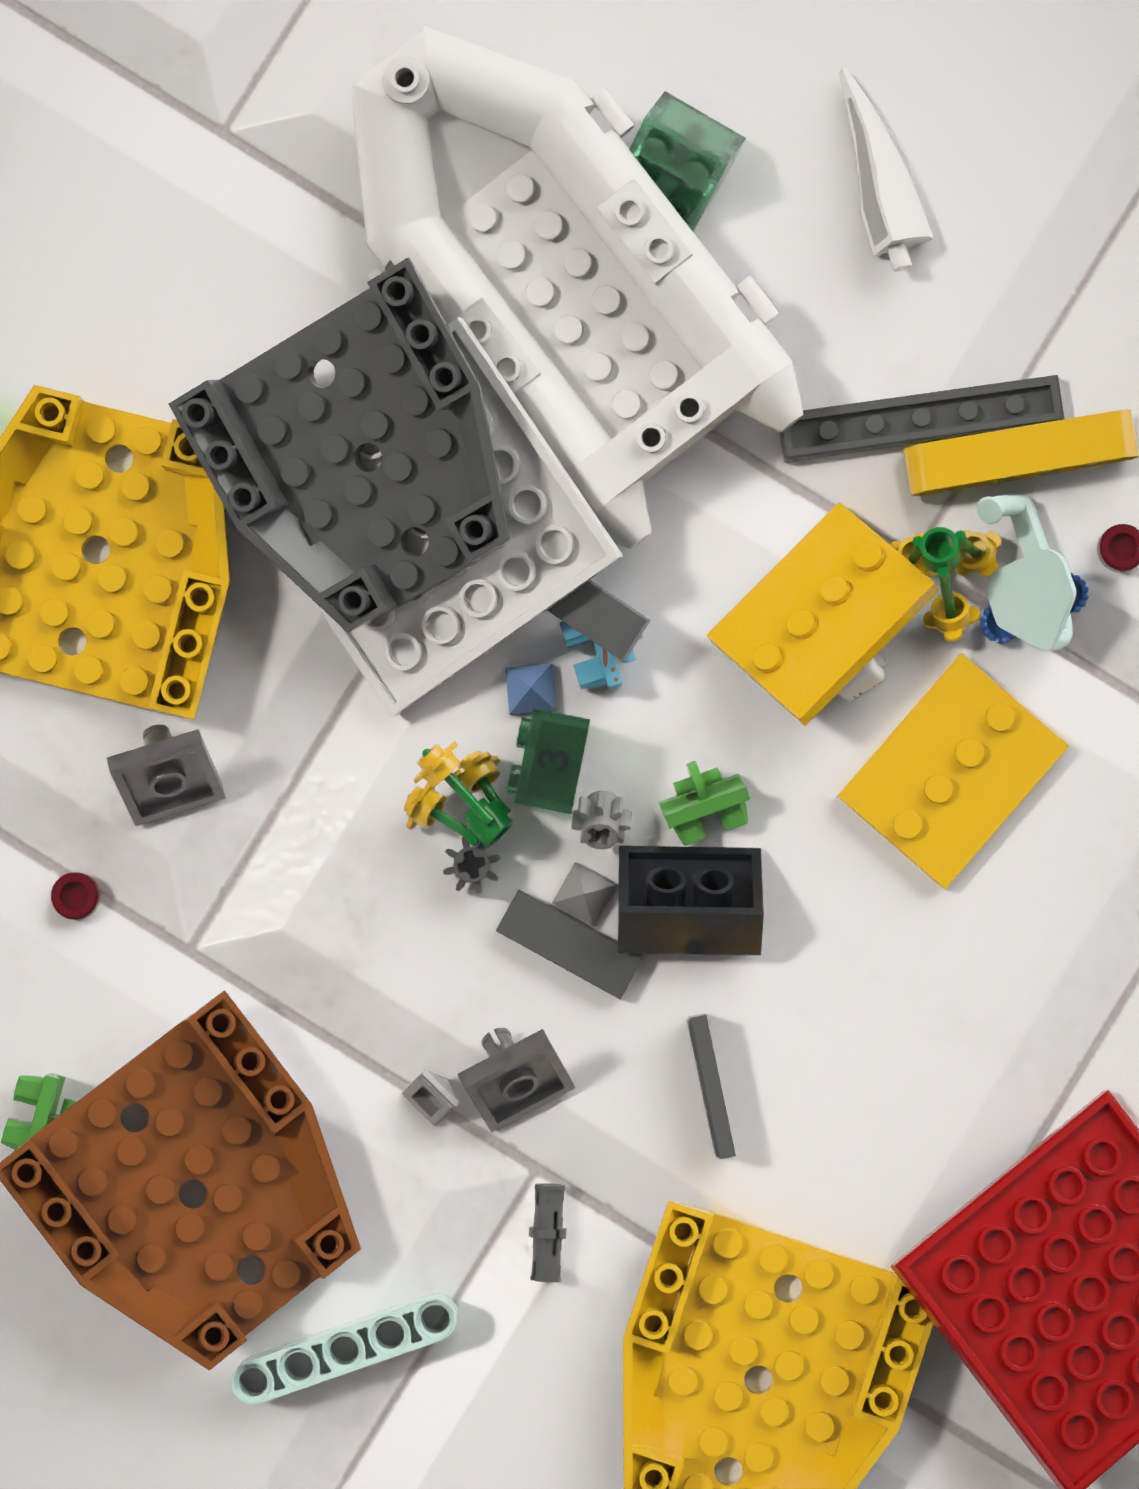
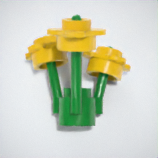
(944, 551)
(474, 773)

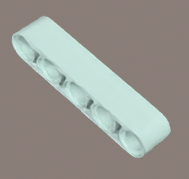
(325, 1362)

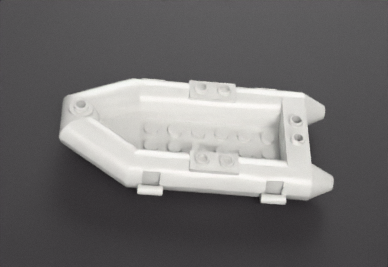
(562, 264)

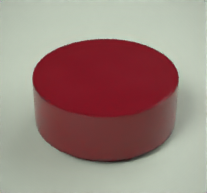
(1119, 548)
(75, 895)

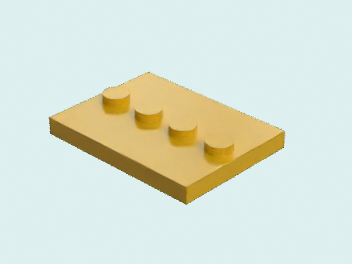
(822, 613)
(952, 771)

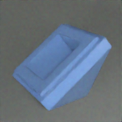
(530, 688)

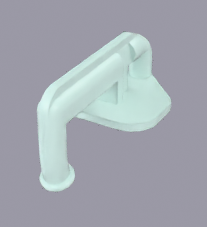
(1034, 592)

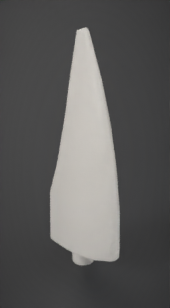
(887, 194)

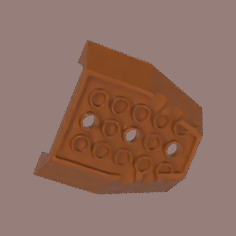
(215, 1116)

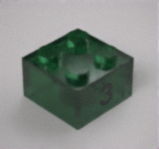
(550, 761)

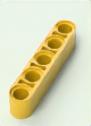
(1021, 452)

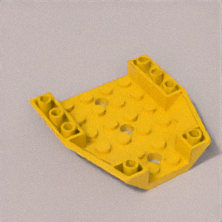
(156, 596)
(710, 1312)

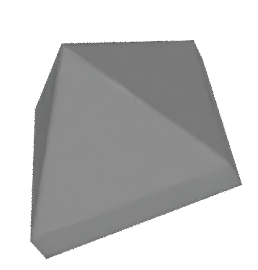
(584, 894)
(431, 1096)

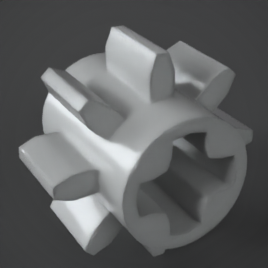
(601, 819)

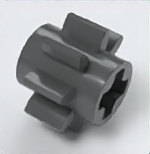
(465, 877)

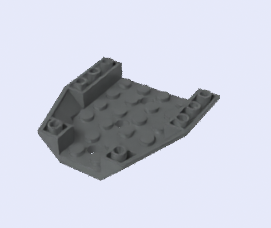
(292, 450)

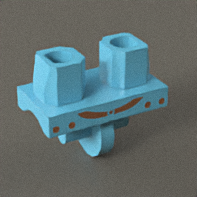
(598, 670)

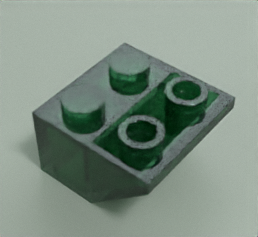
(685, 155)

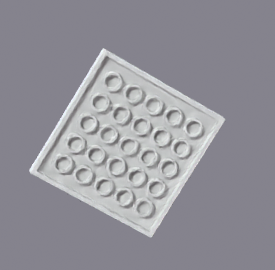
(550, 554)

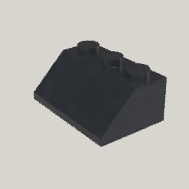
(690, 900)

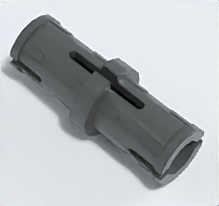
(547, 1232)

